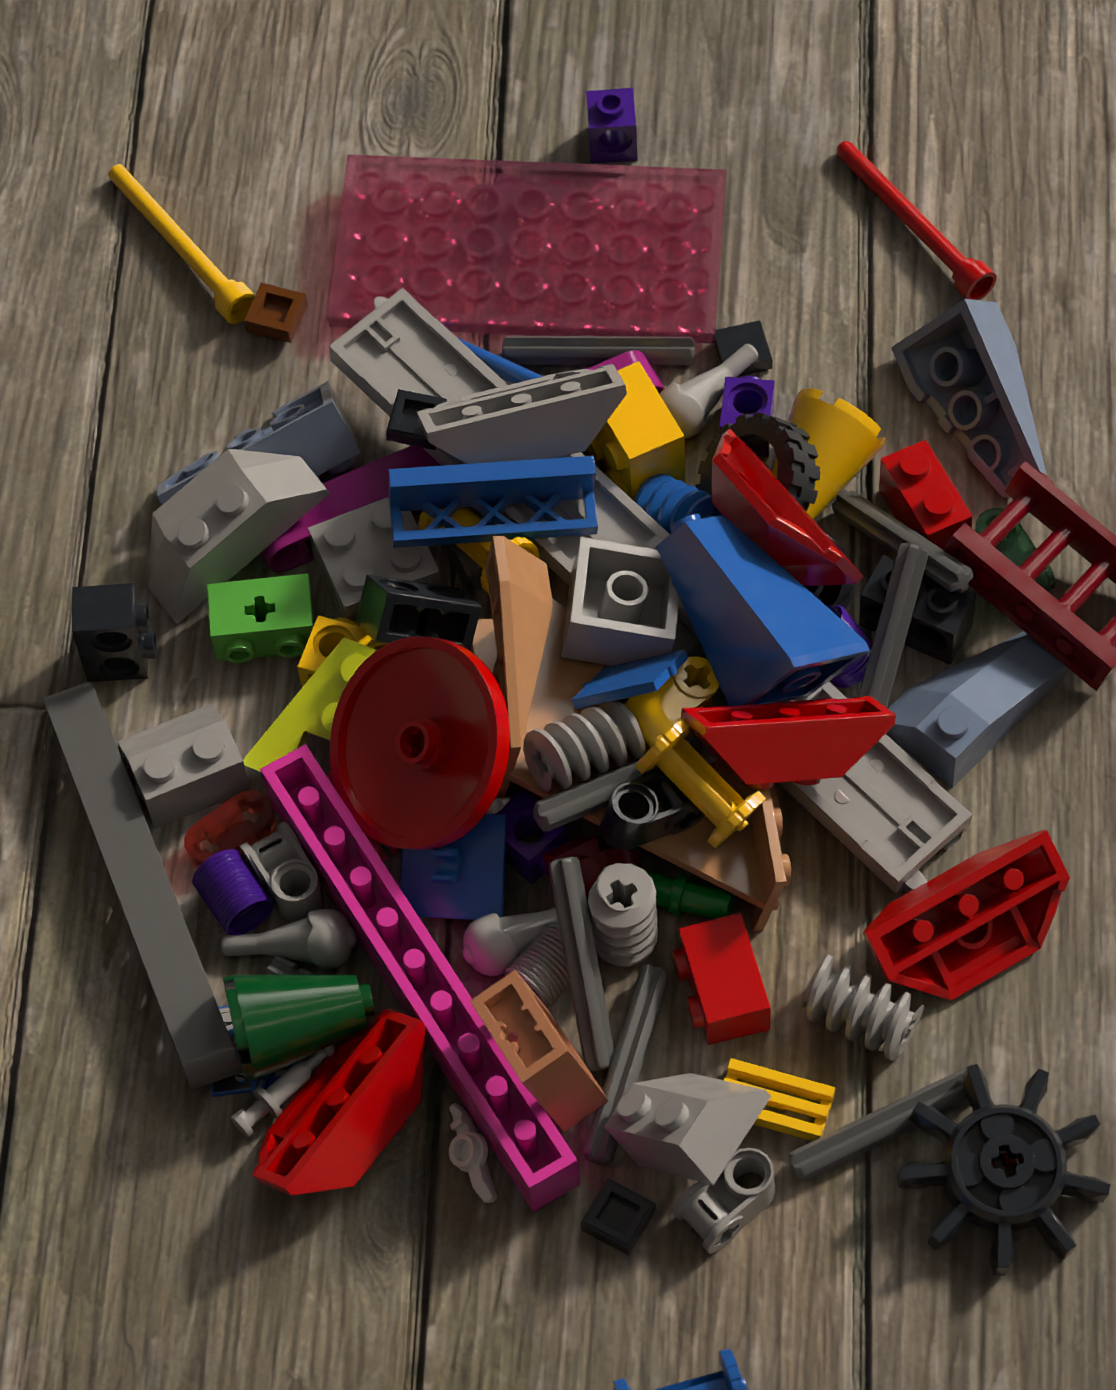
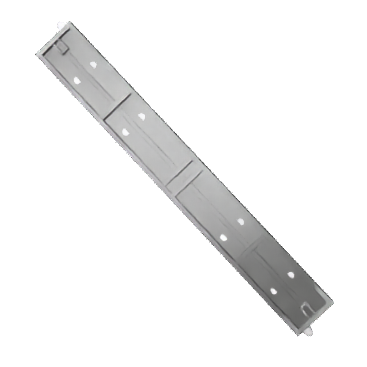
(880, 809)

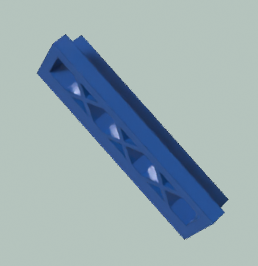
(487, 485)

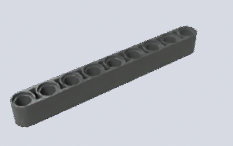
(142, 887)

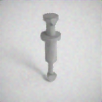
(277, 1093)

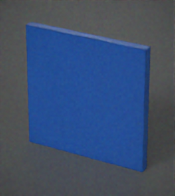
(461, 877)

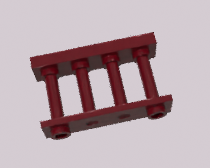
(1014, 587)

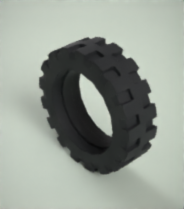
(794, 454)

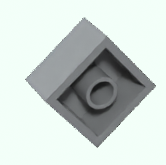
(363, 545)
(618, 604)

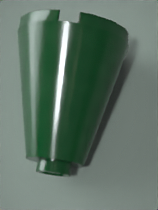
(292, 1017)

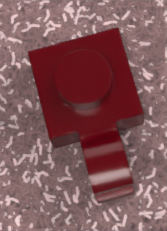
(592, 857)

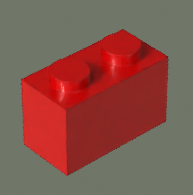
(922, 493)
(723, 979)

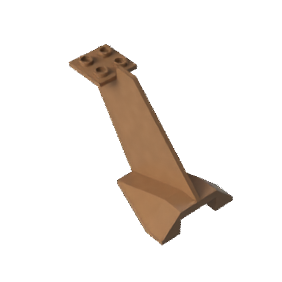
(538, 686)

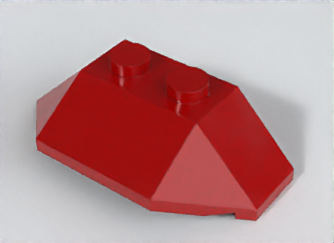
(773, 518)
(791, 738)
(971, 918)
(347, 1109)

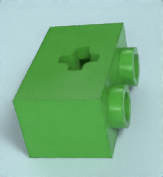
(260, 617)

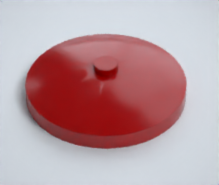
(420, 743)

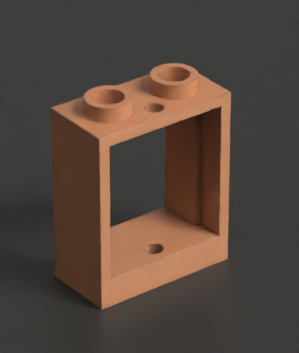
(539, 1051)

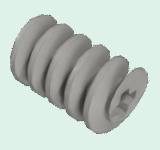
(583, 742)
(623, 915)
(860, 1009)

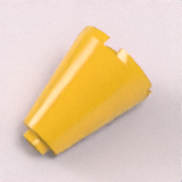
(842, 438)

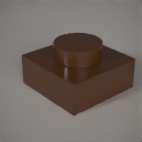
(276, 312)

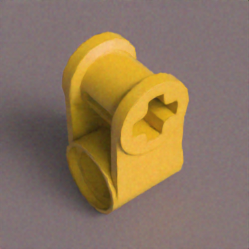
(662, 709)

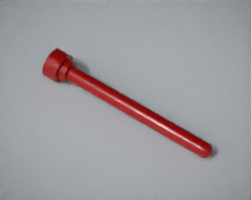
(971, 277)

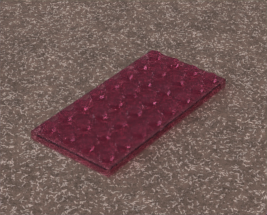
(532, 245)

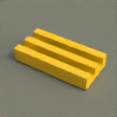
(788, 1084)

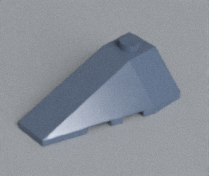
(975, 386)
(304, 427)
(972, 705)

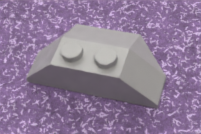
(527, 418)
(225, 523)

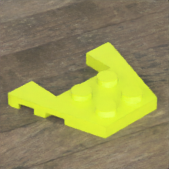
(312, 707)

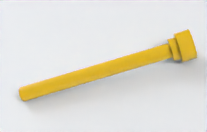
(230, 297)

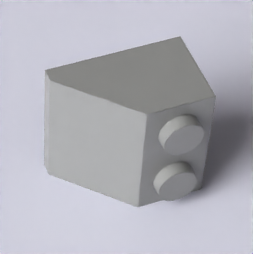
(185, 765)
(685, 1123)

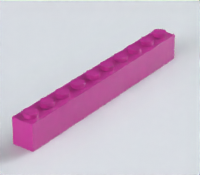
(421, 979)

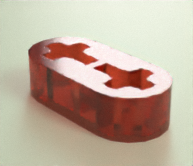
(228, 828)

